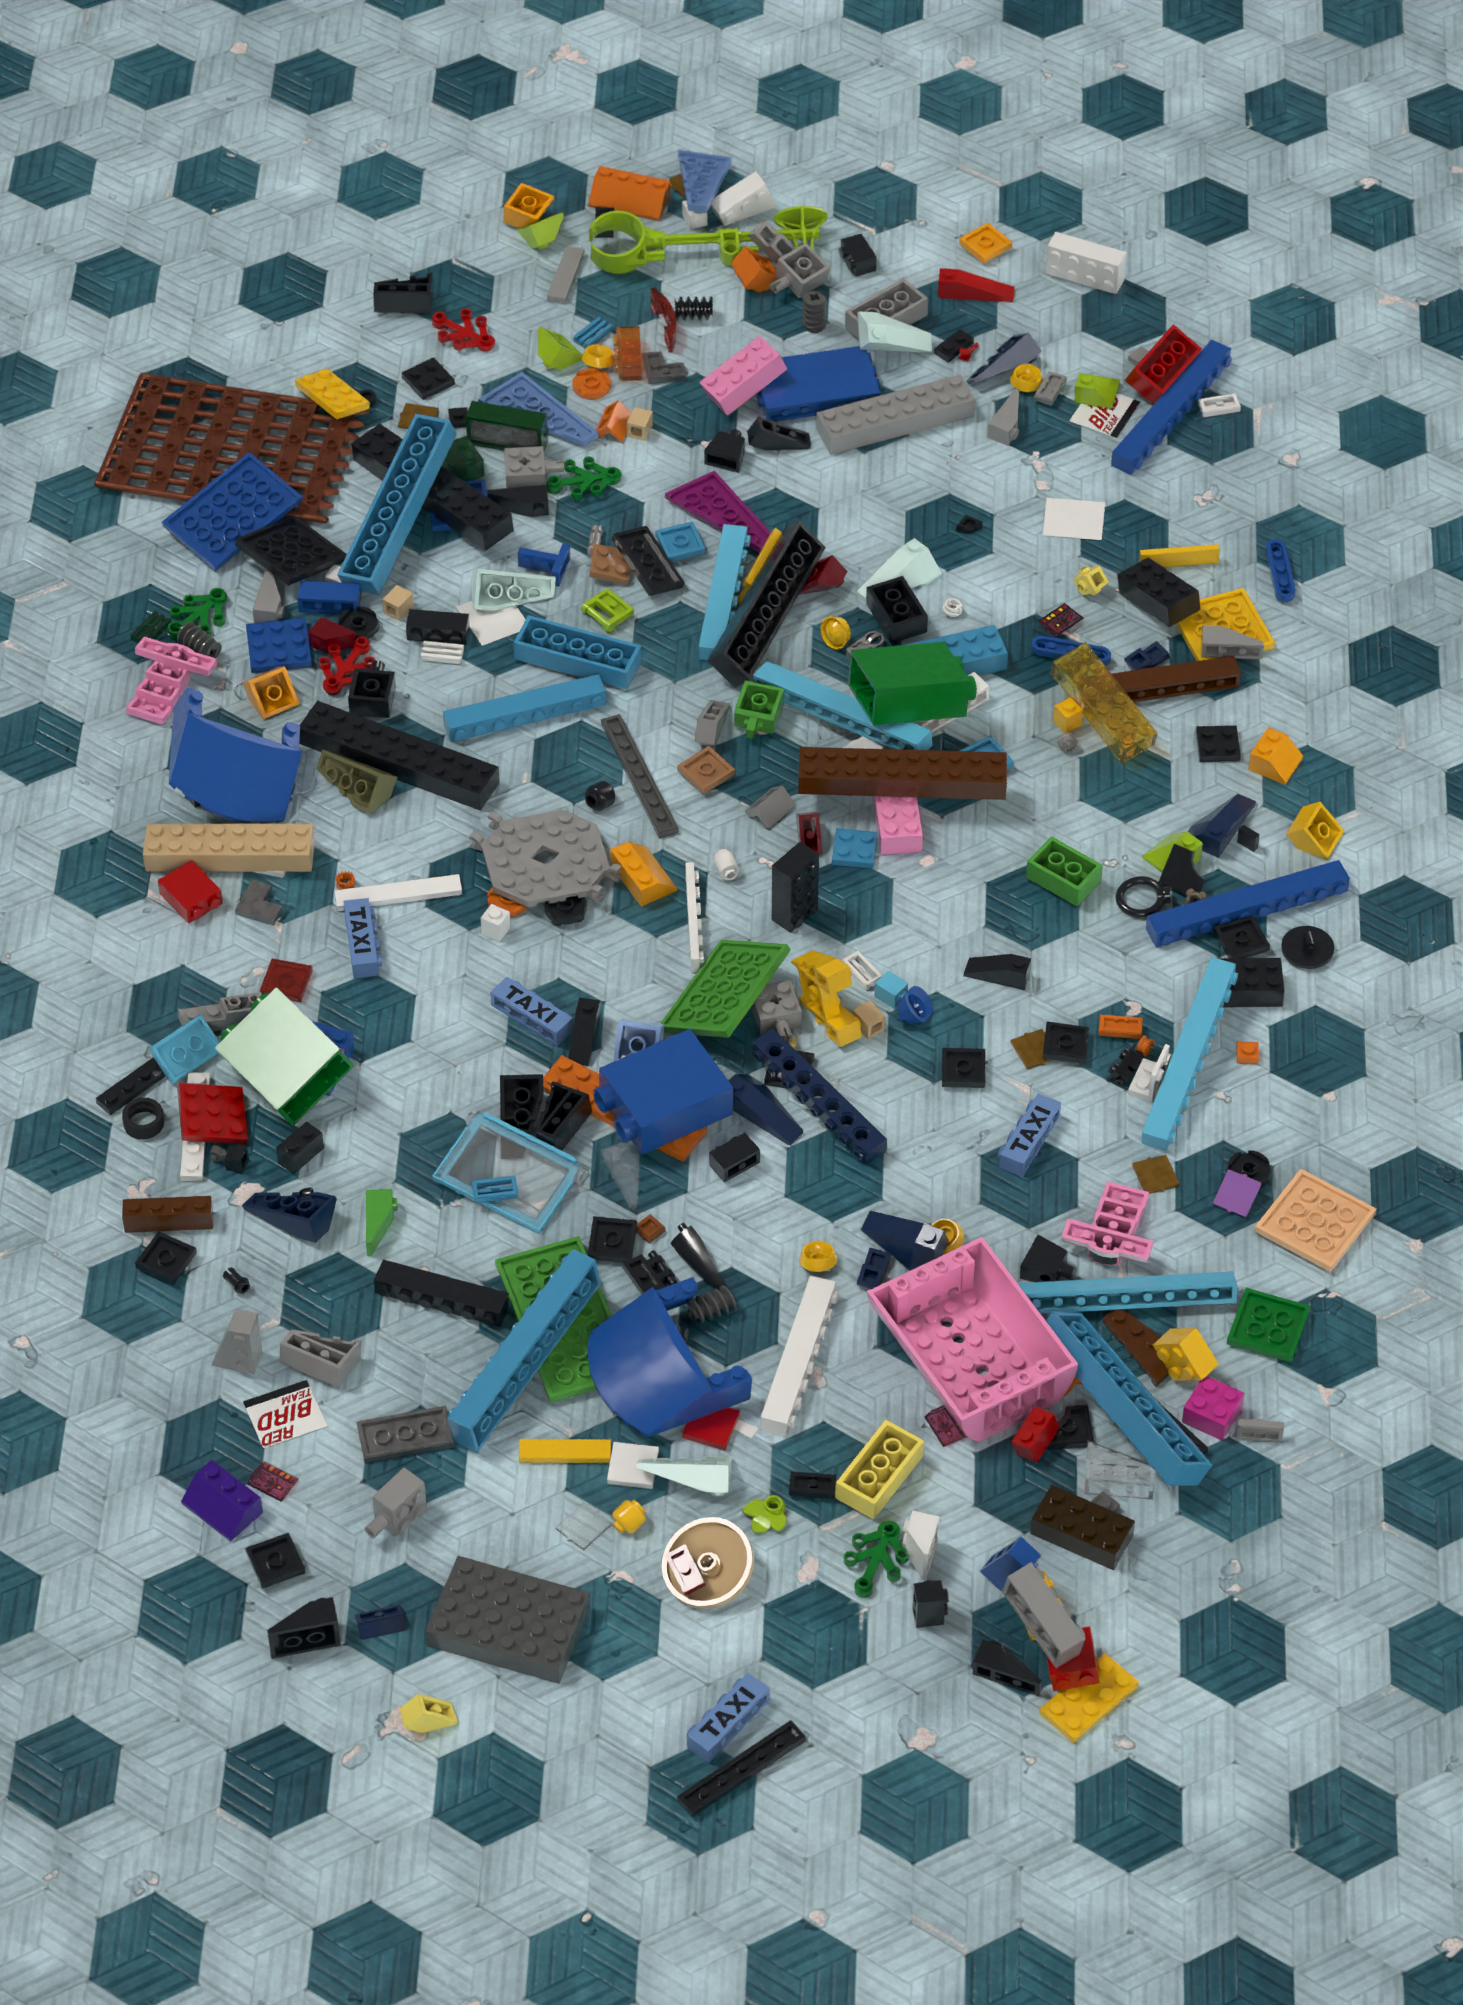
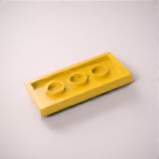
(332, 393)
(1080, 1708)

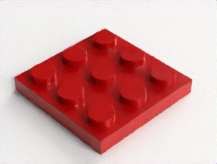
(212, 1113)

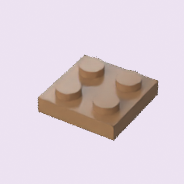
(608, 565)
(706, 770)

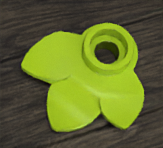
(764, 1516)

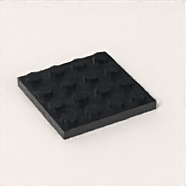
(290, 550)

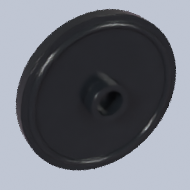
(1307, 947)

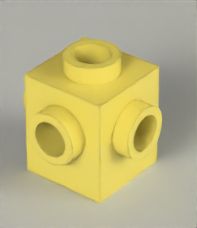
(1090, 580)

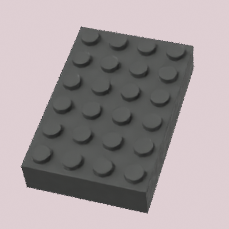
(508, 1619)

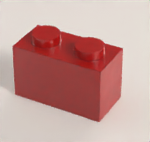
(1035, 1434)

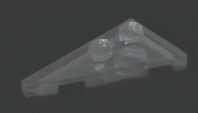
(623, 1164)

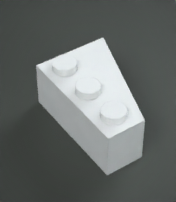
(743, 200)

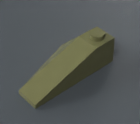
(360, 783)

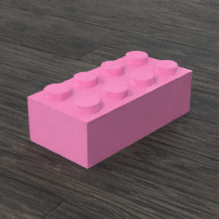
(743, 375)
(898, 824)

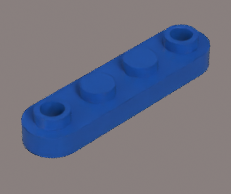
(1280, 570)
(1056, 648)

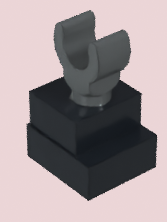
(234, 1159)

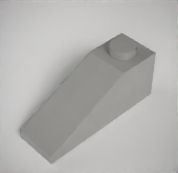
(1004, 423)
(268, 601)
(1224, 642)
(711, 722)

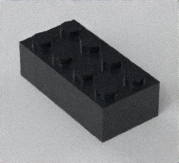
(1158, 592)
(795, 887)

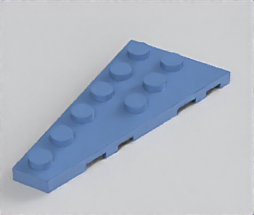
(702, 178)
(526, 394)

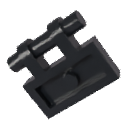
(643, 1275)

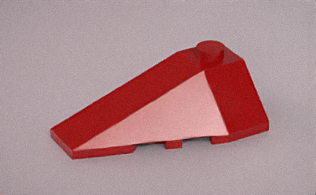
(968, 286)

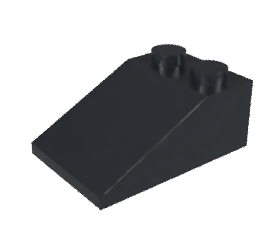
(306, 1630)

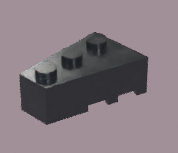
(404, 296)
(563, 1115)

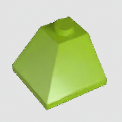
(542, 232)
(556, 350)
(1096, 390)
(1159, 853)

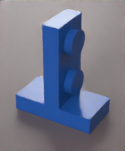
(545, 561)

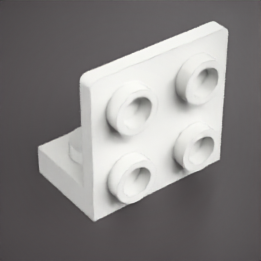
(1150, 1076)

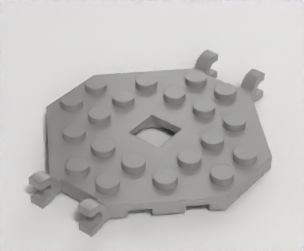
(573, 872)

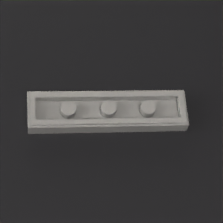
(565, 274)

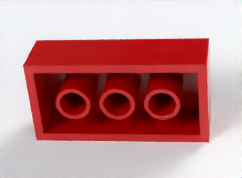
(1163, 364)

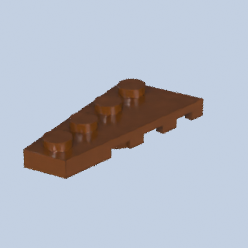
(1138, 1341)

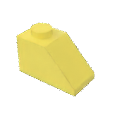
(427, 1714)

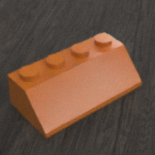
(630, 192)

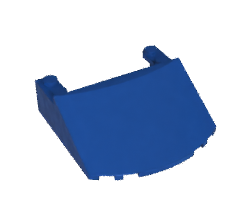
(229, 768)
(650, 1372)

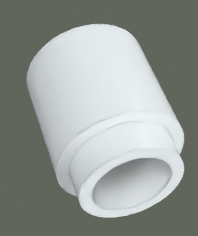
(726, 864)

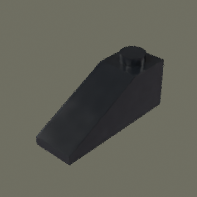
(776, 436)
(525, 501)
(1000, 969)
(584, 1030)
(1001, 1666)

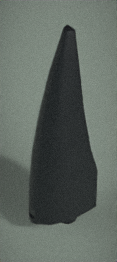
(694, 1253)

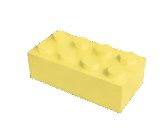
(879, 1469)

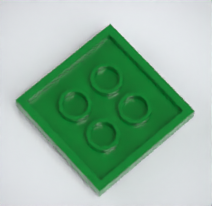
(1268, 1325)

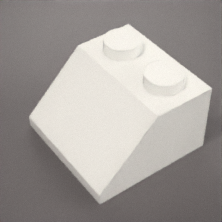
(921, 1540)

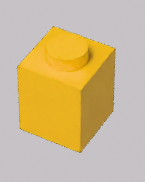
(1067, 715)

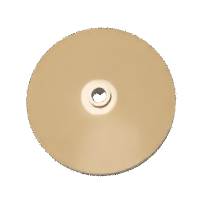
(715, 1544)

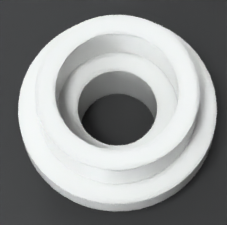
(952, 607)

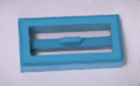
(590, 332)
(495, 1193)

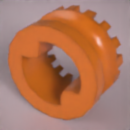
(345, 876)
(1144, 1045)

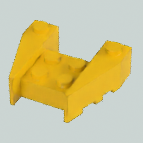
(820, 981)

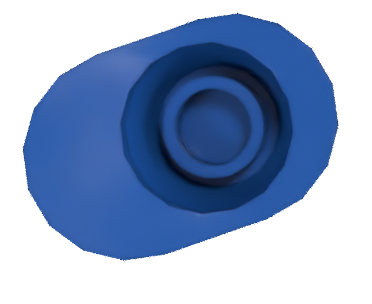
(915, 1006)

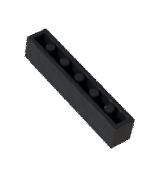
(441, 1293)

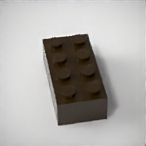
(1082, 1527)

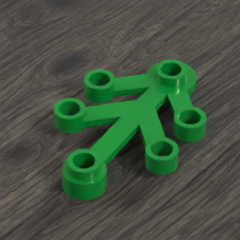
(607, 476)
(216, 598)
(877, 1554)

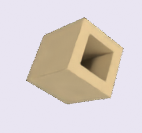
(639, 423)
(397, 602)
(871, 1018)

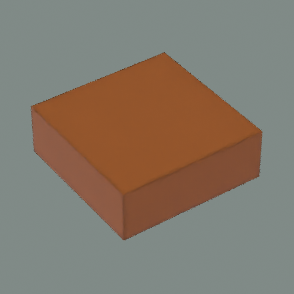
(650, 1228)

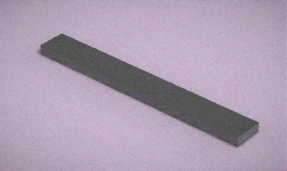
(639, 776)

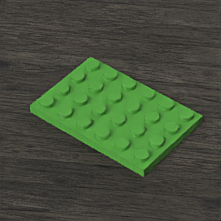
(725, 988)

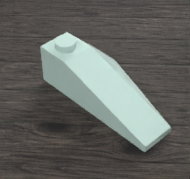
(888, 334)
(910, 561)
(502, 589)
(707, 1474)

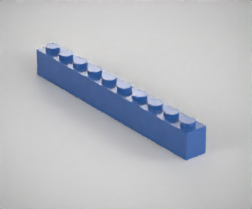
(1171, 407)
(1254, 900)

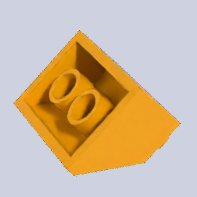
(641, 873)

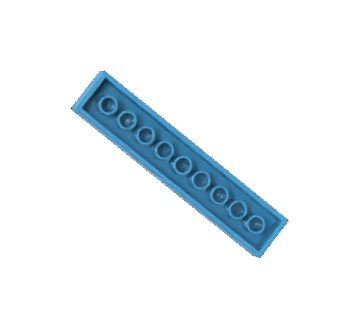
(397, 503)
(524, 1351)
(1129, 1403)

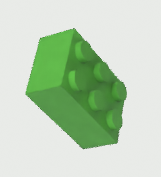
(1064, 871)

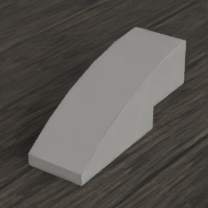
(770, 242)

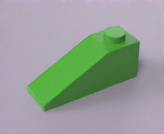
(379, 1216)

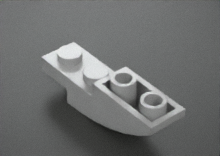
(222, 1015)

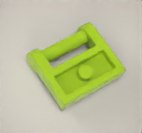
(611, 605)

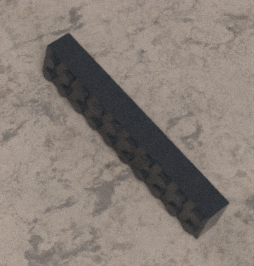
(449, 498)
(766, 604)
(400, 754)

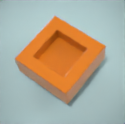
(1247, 1052)

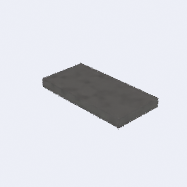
(405, 1434)

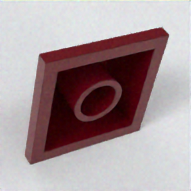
(825, 576)

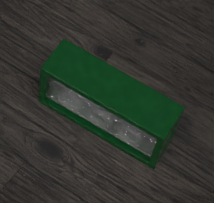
(505, 427)

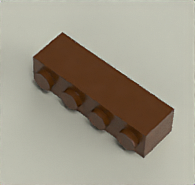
(167, 1214)

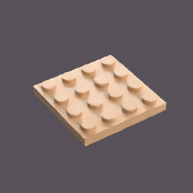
(1315, 1220)

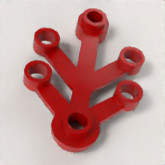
(483, 341)
(334, 683)

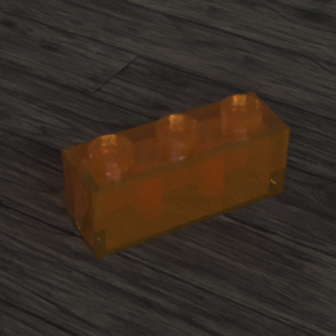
(628, 353)

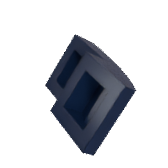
(1147, 658)
(874, 1268)

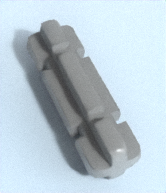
(595, 537)

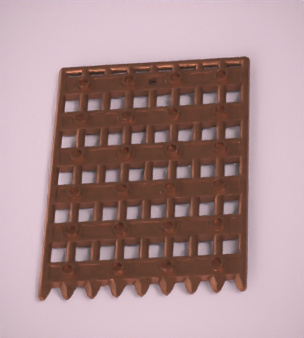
(216, 439)

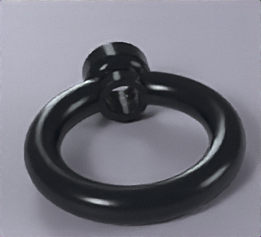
(1163, 896)

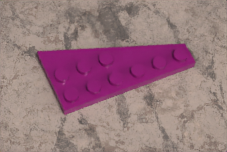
(718, 505)

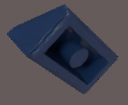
(380, 1622)

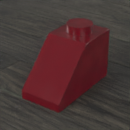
(327, 632)
(809, 830)

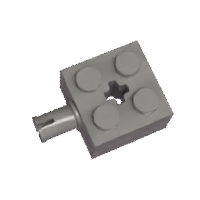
(800, 271)
(528, 467)
(778, 1009)
(397, 1504)

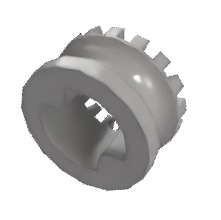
(1067, 742)

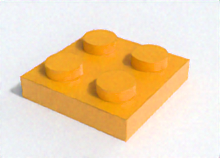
(985, 243)

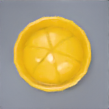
(598, 356)
(1026, 378)
(835, 632)
(953, 1232)
(823, 1252)

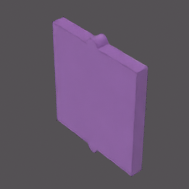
(1237, 1193)

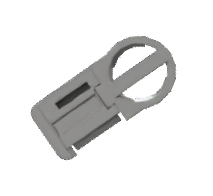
(865, 641)

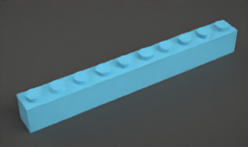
(841, 709)
(1189, 1054)
(1132, 1292)

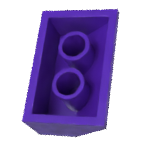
(222, 1500)

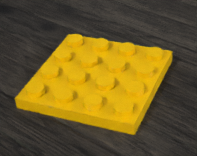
(1228, 610)

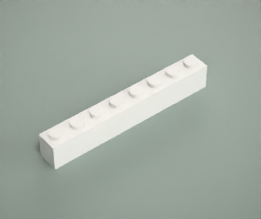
(798, 1356)

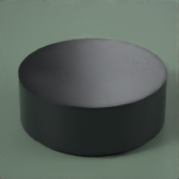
(370, 396)

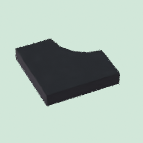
(1180, 871)
(1074, 1429)

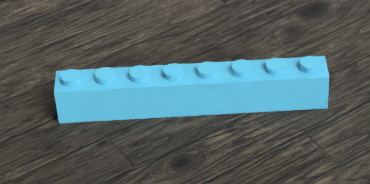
(724, 586)

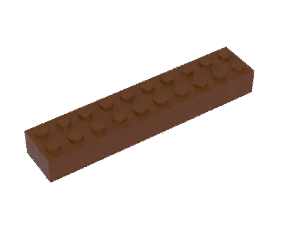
(902, 773)

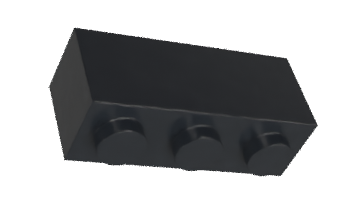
(437, 626)

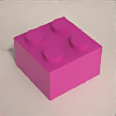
(1213, 1407)

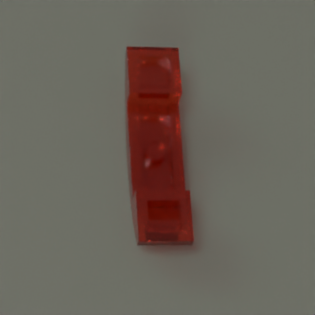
(662, 306)

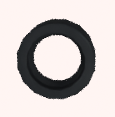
(143, 1105)

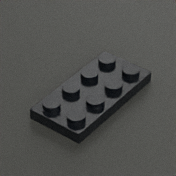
(647, 560)

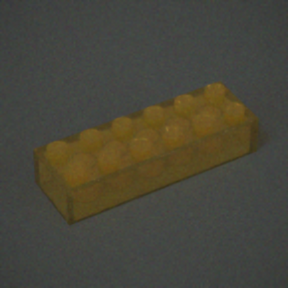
(1104, 702)

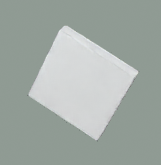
(623, 1465)

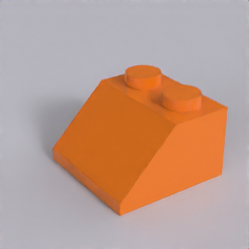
(754, 270)

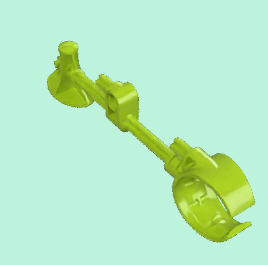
(796, 221)

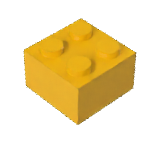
(1185, 1354)

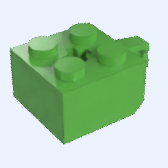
(758, 708)

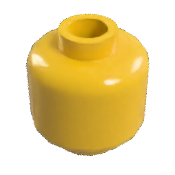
(629, 1517)

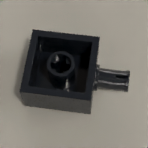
(372, 691)

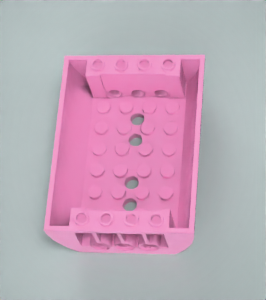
(999, 1335)

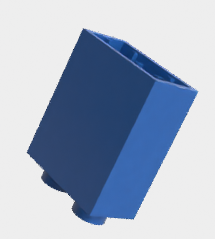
(664, 1092)

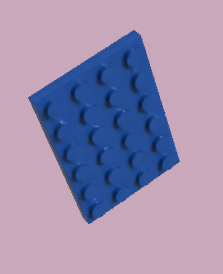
(231, 507)

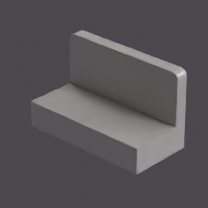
(771, 806)

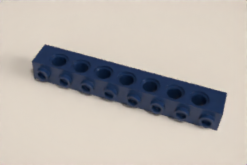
(845, 1113)

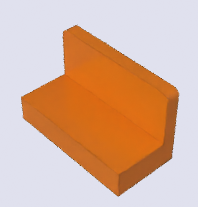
(614, 421)

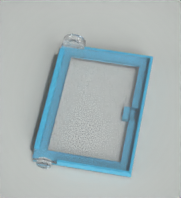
(498, 1149)

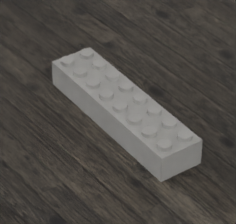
(895, 414)

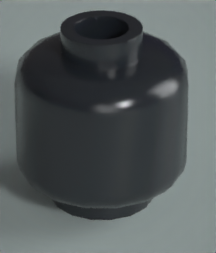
(600, 796)

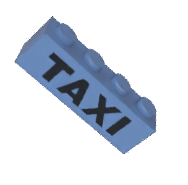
(361, 938)
(532, 1011)
(1029, 1135)
(727, 1717)

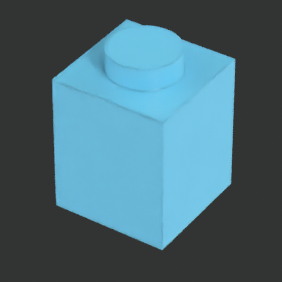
(890, 989)

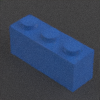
(328, 597)
(1008, 1561)

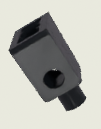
(726, 451)
(1045, 1262)

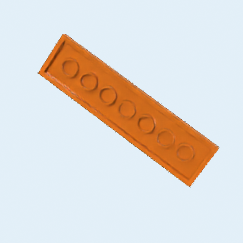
(586, 1080)

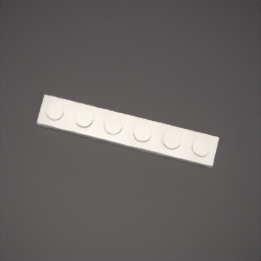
(694, 924)
(193, 1151)

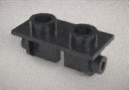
(1119, 1071)

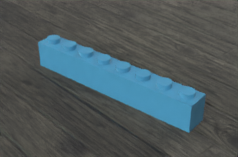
(524, 708)

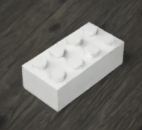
(1085, 262)

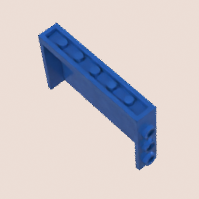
(819, 383)

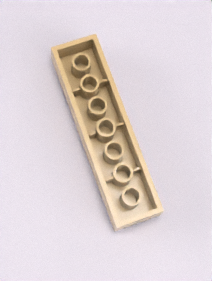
(229, 847)

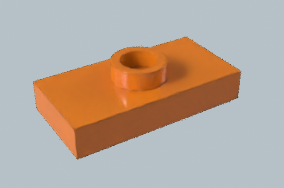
(1120, 1026)

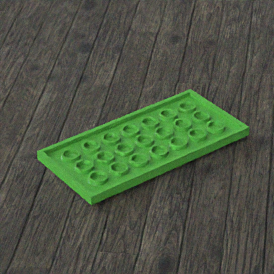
(523, 1275)

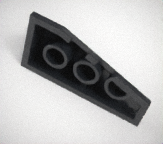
(521, 1100)

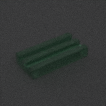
(148, 627)

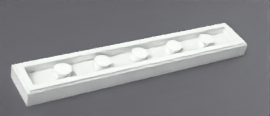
(402, 891)

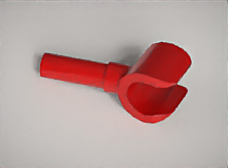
(966, 353)

